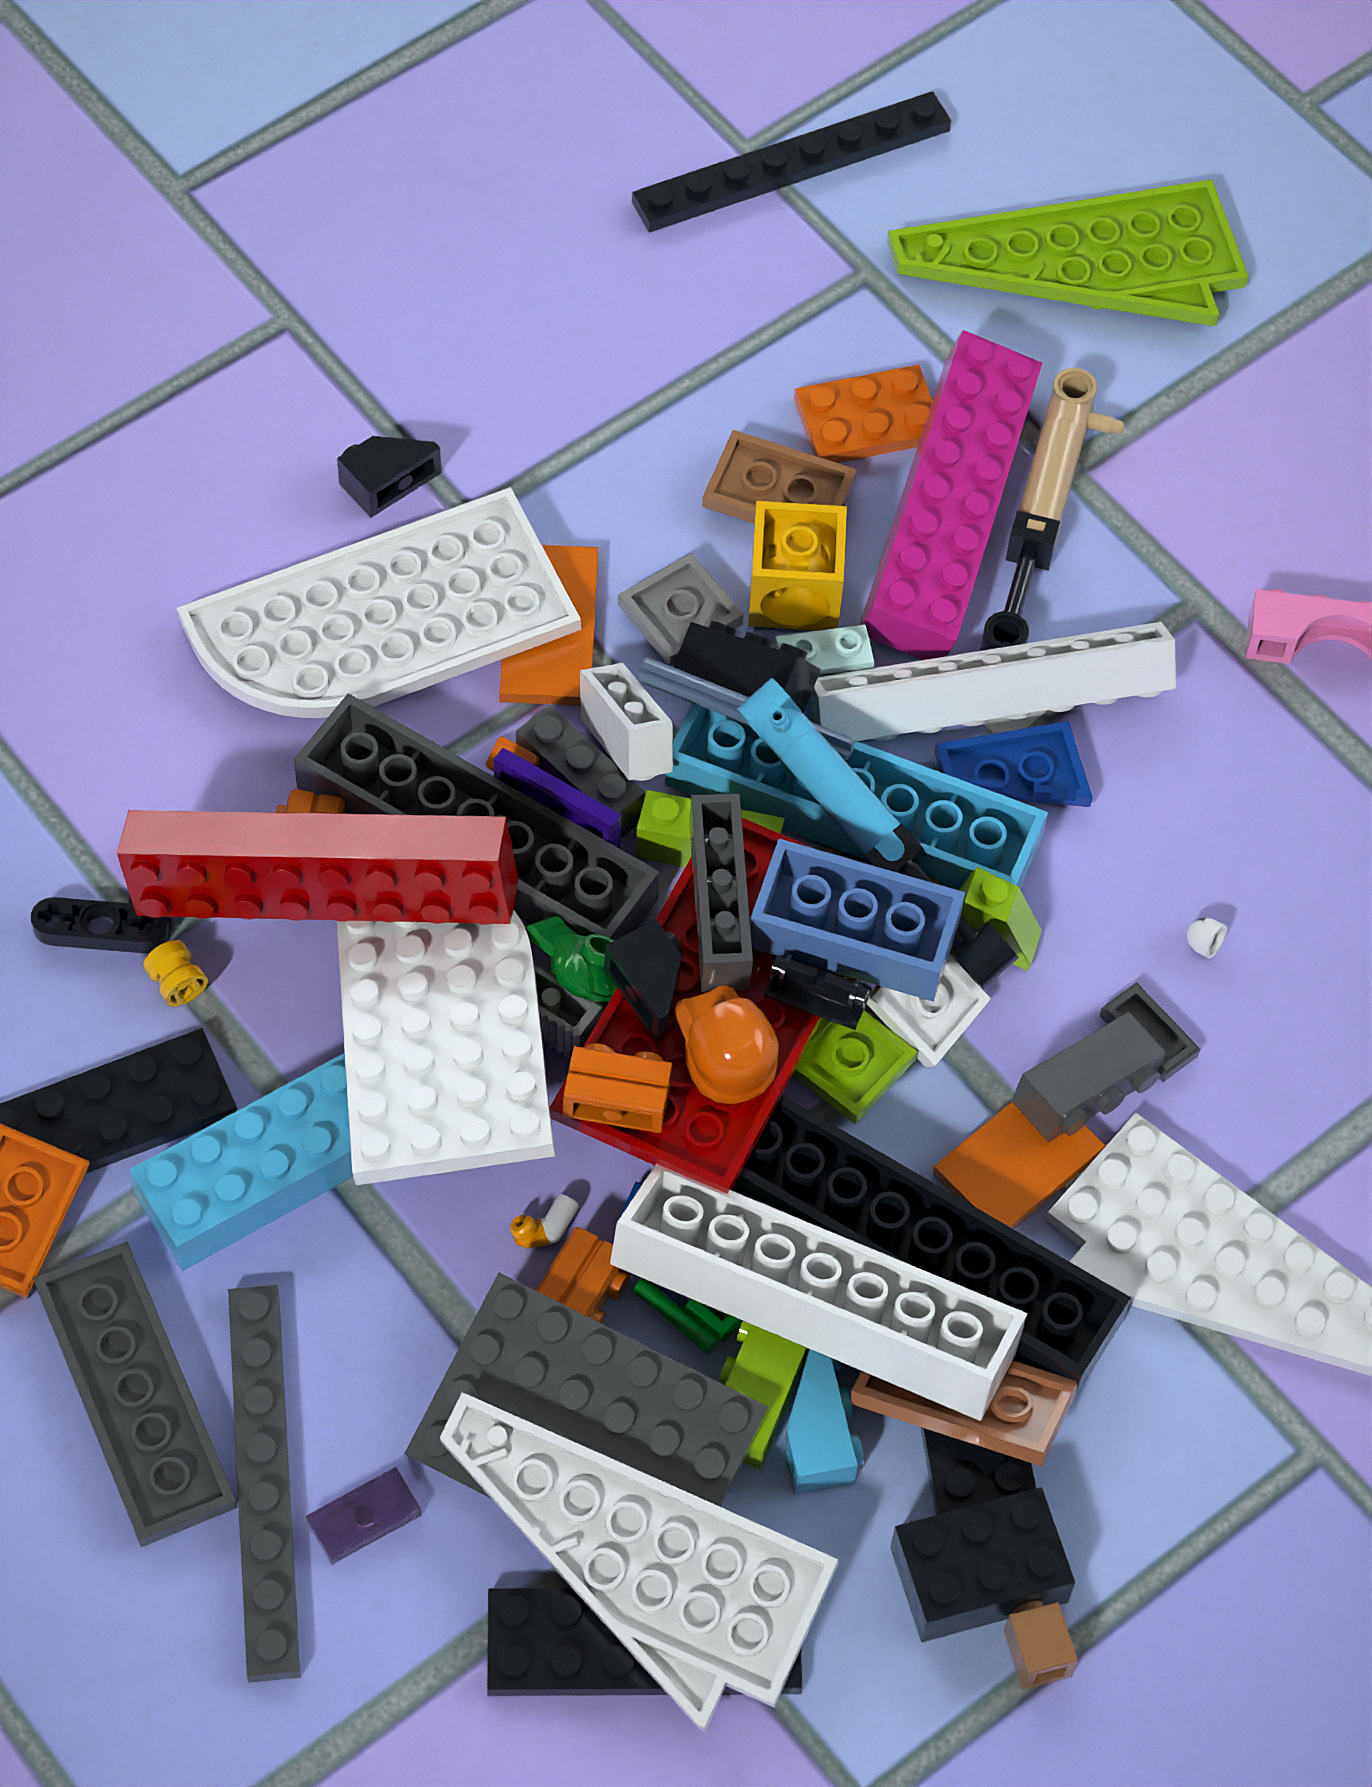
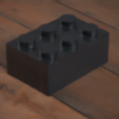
(981, 1563)

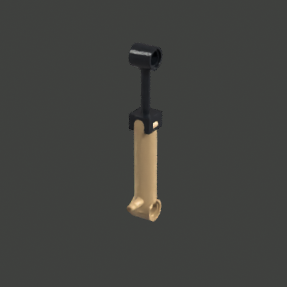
(1046, 495)

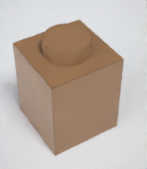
(1040, 1644)

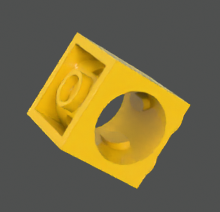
(797, 566)

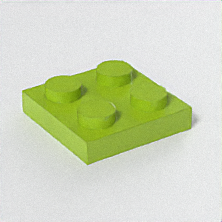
(853, 1066)

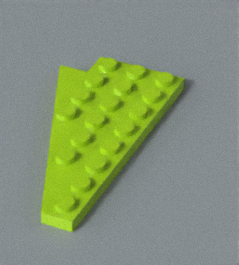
(1121, 252)

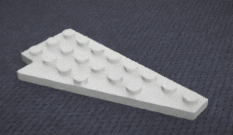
(1210, 1253)
(669, 1574)

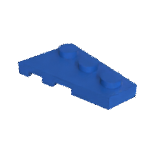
(1021, 764)

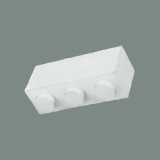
(626, 721)

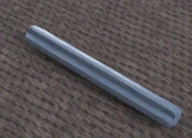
(717, 698)

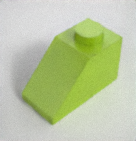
(1003, 907)

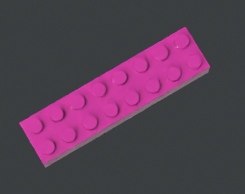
(950, 498)

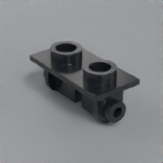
(817, 992)

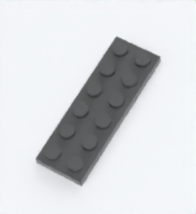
(135, 1394)

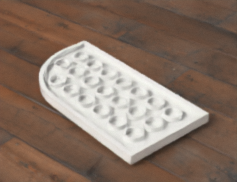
(385, 613)
(441, 1048)

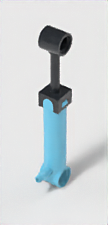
(861, 814)

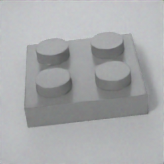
(672, 600)

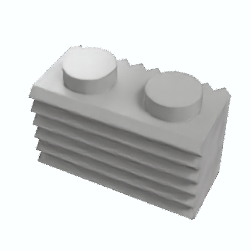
(564, 1017)

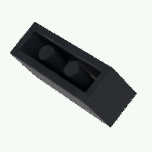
(745, 662)

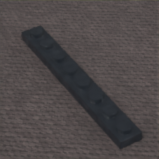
(790, 161)

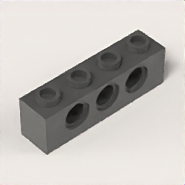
(720, 892)

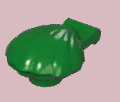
(574, 958)

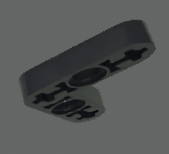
(86, 910)

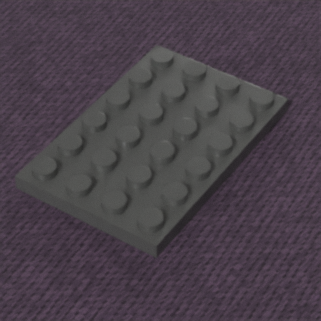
(593, 1390)

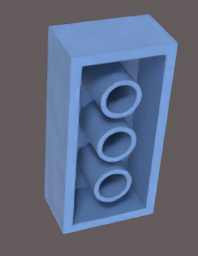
(856, 919)

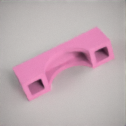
(1288, 622)

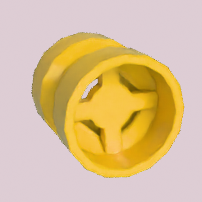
(177, 976)

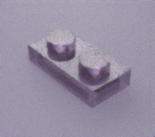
(363, 1515)

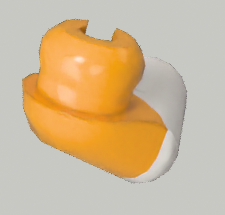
(547, 1230)

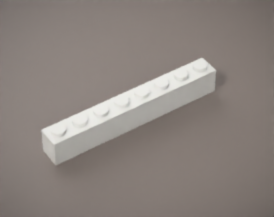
(997, 683)

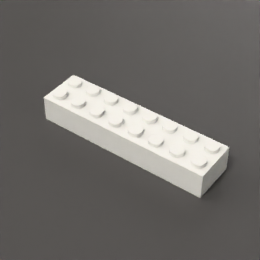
(819, 1290)

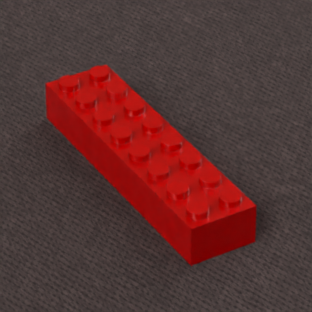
(319, 866)

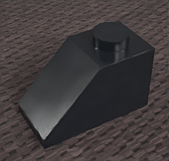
(386, 470)
(646, 973)

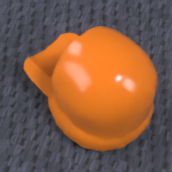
(727, 1045)

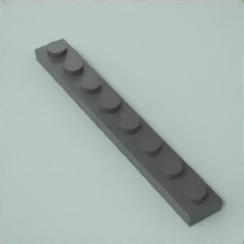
(263, 1485)

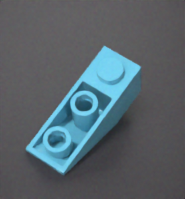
(818, 1436)

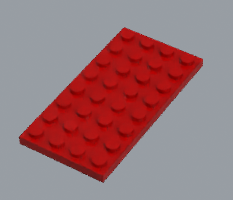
(698, 1134)

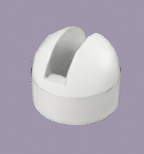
(1206, 936)

